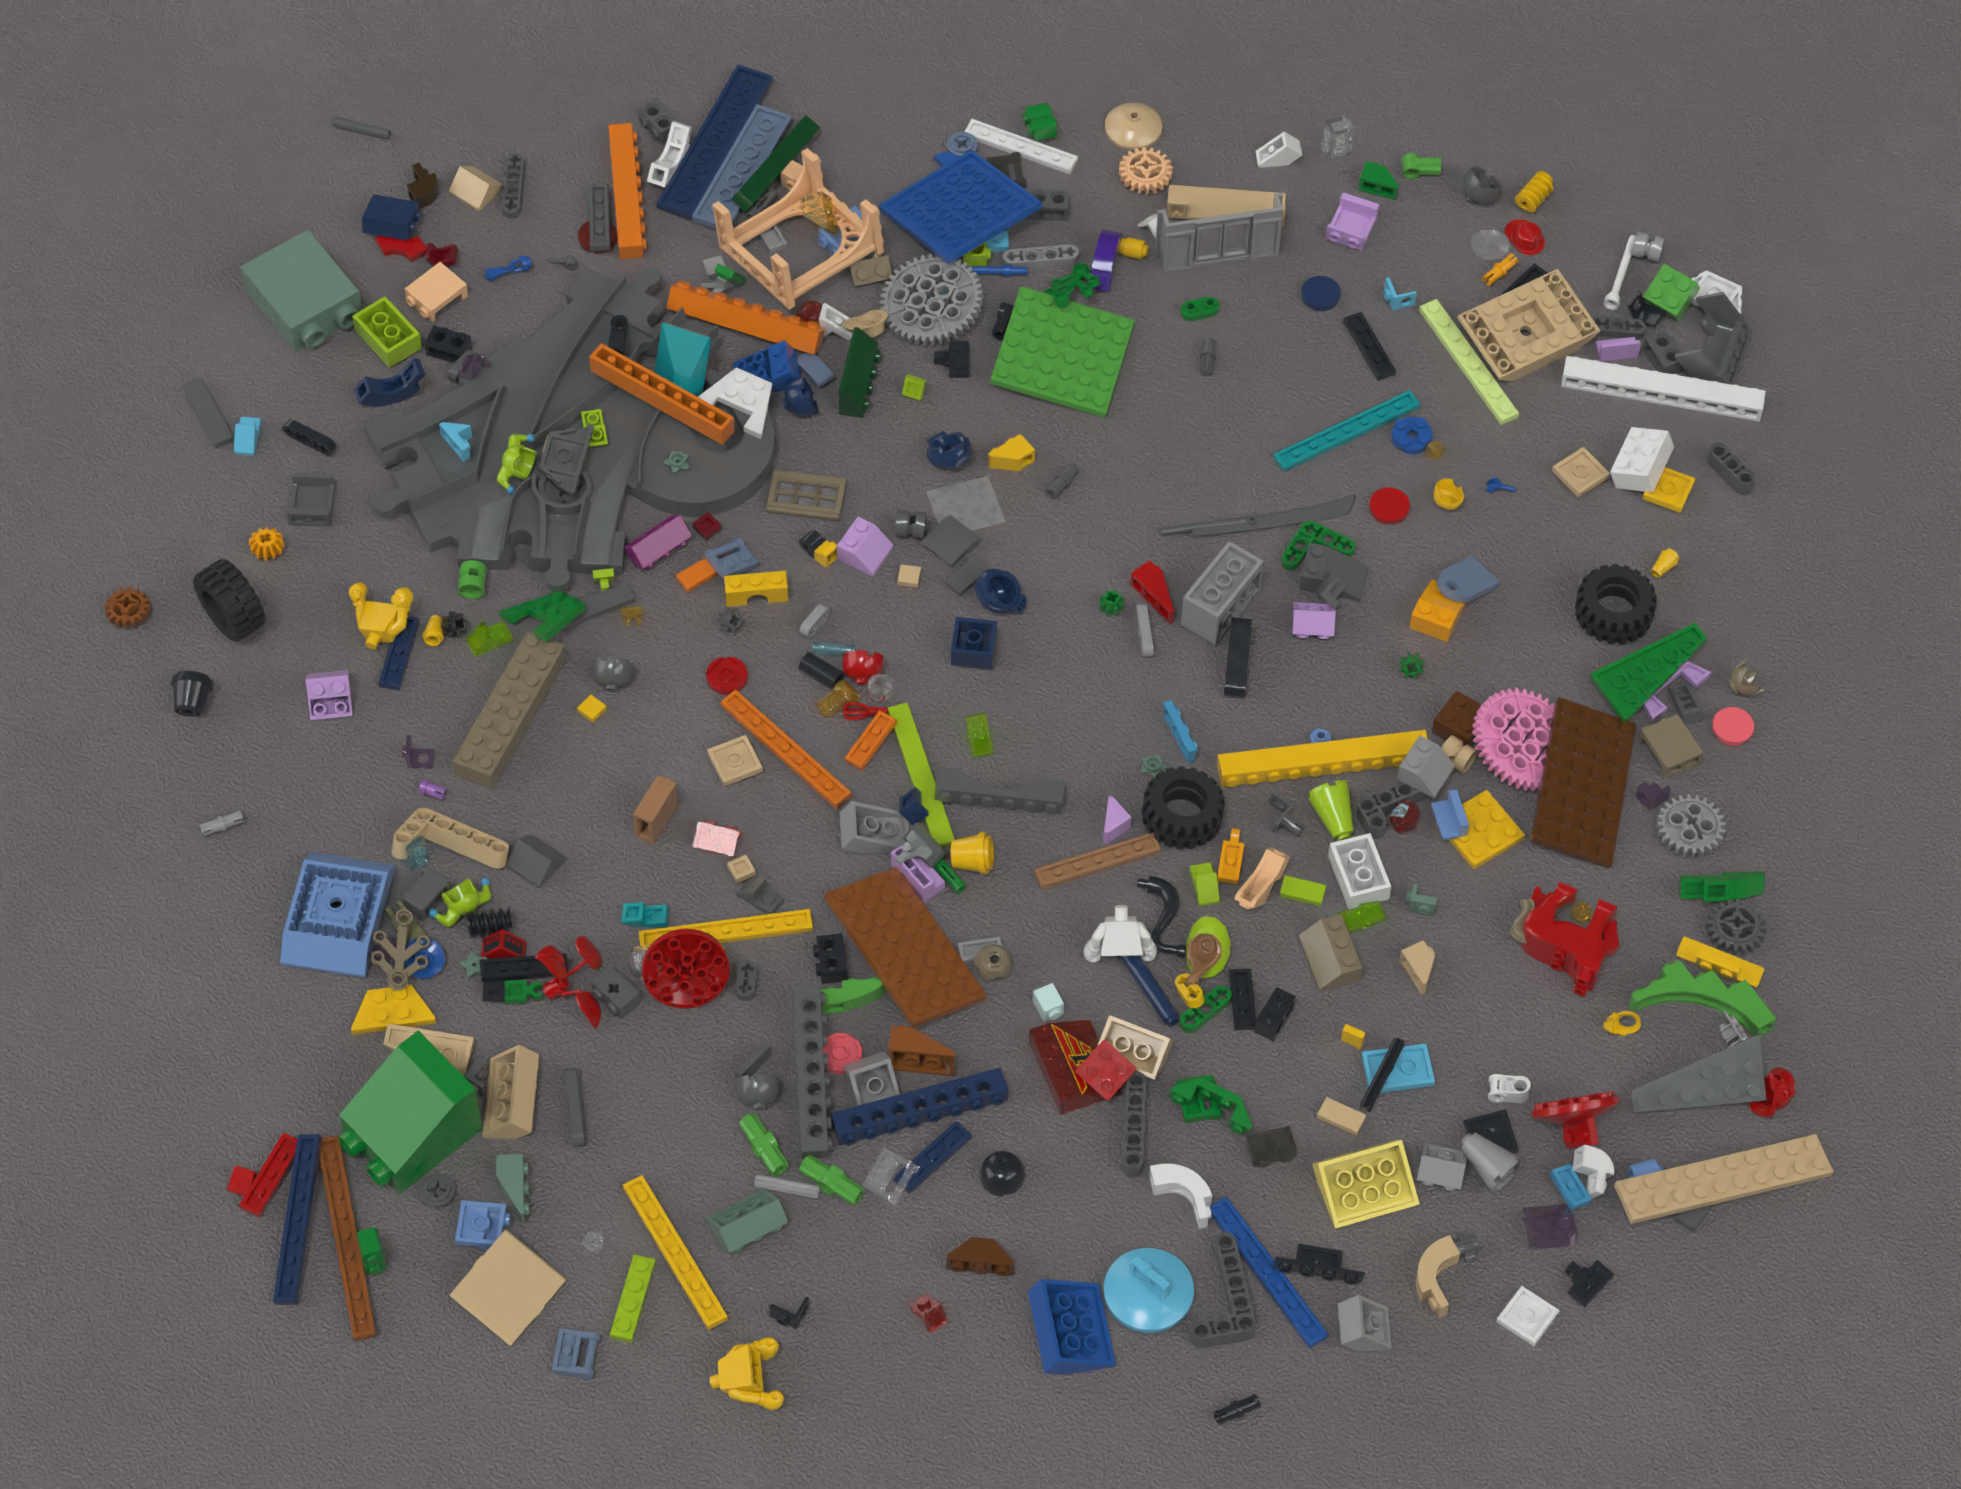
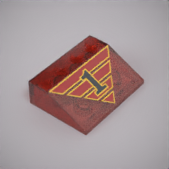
(1059, 1053)

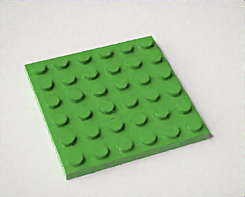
(1062, 352)

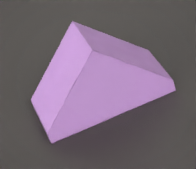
(1116, 821)

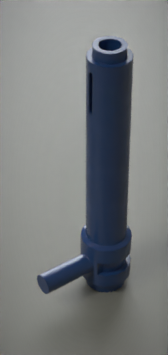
(1151, 988)

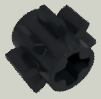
(454, 624)

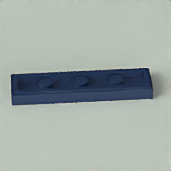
(398, 656)
(936, 1154)

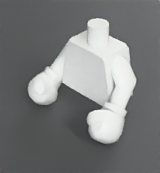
(1120, 937)

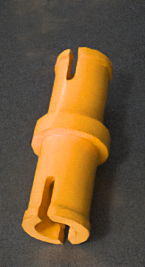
(1500, 269)

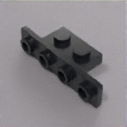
(1319, 1262)

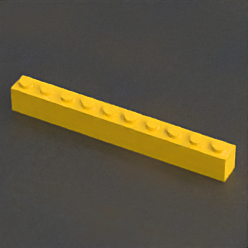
(1315, 759)

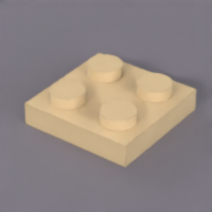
(1580, 472)
(734, 760)

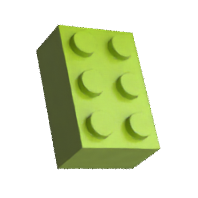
(387, 332)

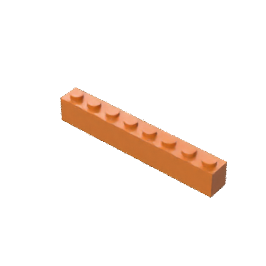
(625, 191)
(745, 317)
(662, 394)

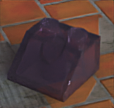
(1550, 1226)

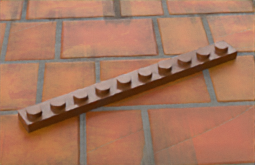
(346, 1239)

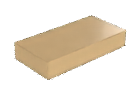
(1341, 1116)

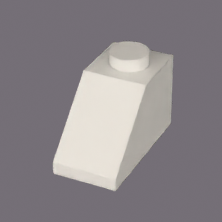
(1279, 151)

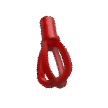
(868, 711)

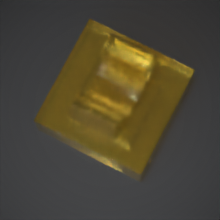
(632, 612)

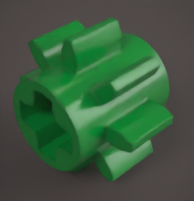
(1111, 603)
(1409, 659)

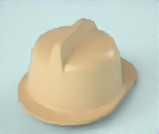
(869, 322)

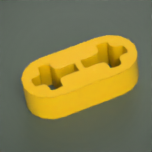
(1185, 992)

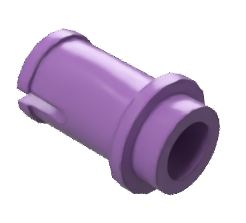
(431, 789)

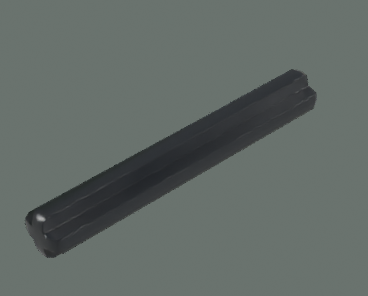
(1382, 1074)

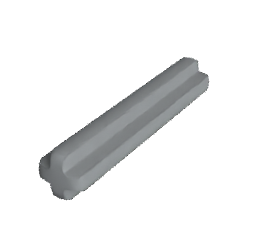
(787, 1186)

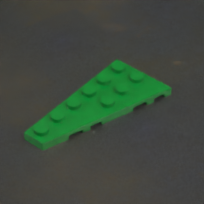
(1638, 676)

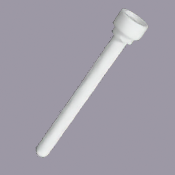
(1613, 299)

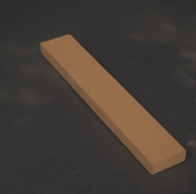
(1097, 861)

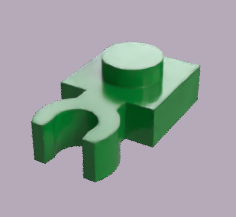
(518, 991)

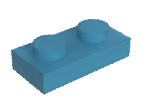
(1570, 1187)

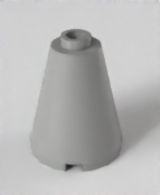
(1490, 1161)

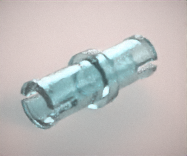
(833, 649)

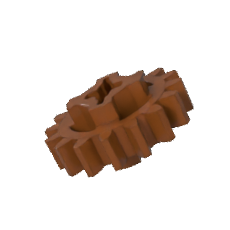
(127, 607)

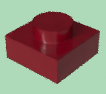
(706, 526)

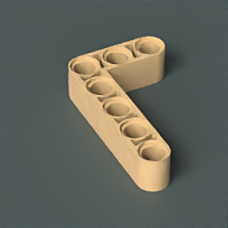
(451, 835)

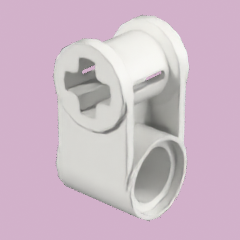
(1507, 1088)

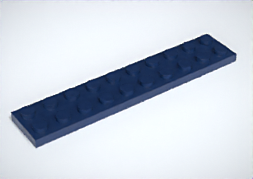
(714, 141)

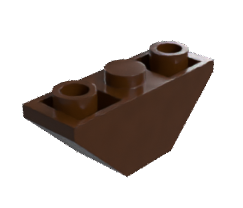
(981, 1257)

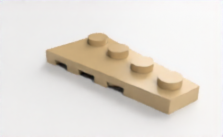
(453, 1047)

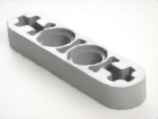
(1040, 254)

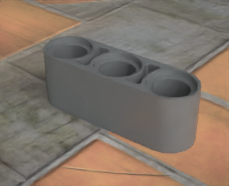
(1731, 468)

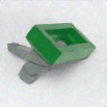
(726, 279)

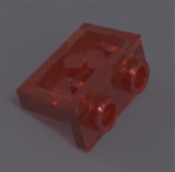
(716, 838)

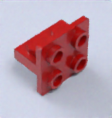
(1106, 1070)

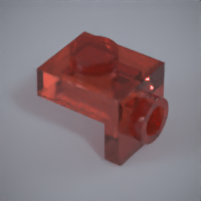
(929, 1311)

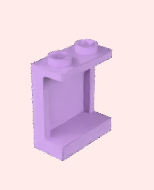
(1352, 221)

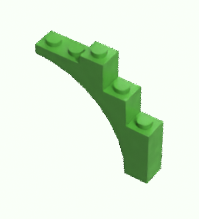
(1706, 989)

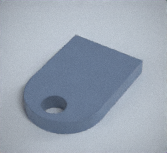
(1467, 579)

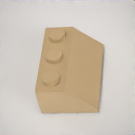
(1140, 1046)

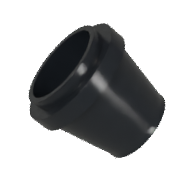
(190, 692)

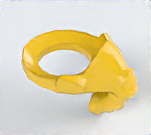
(1614, 1027)

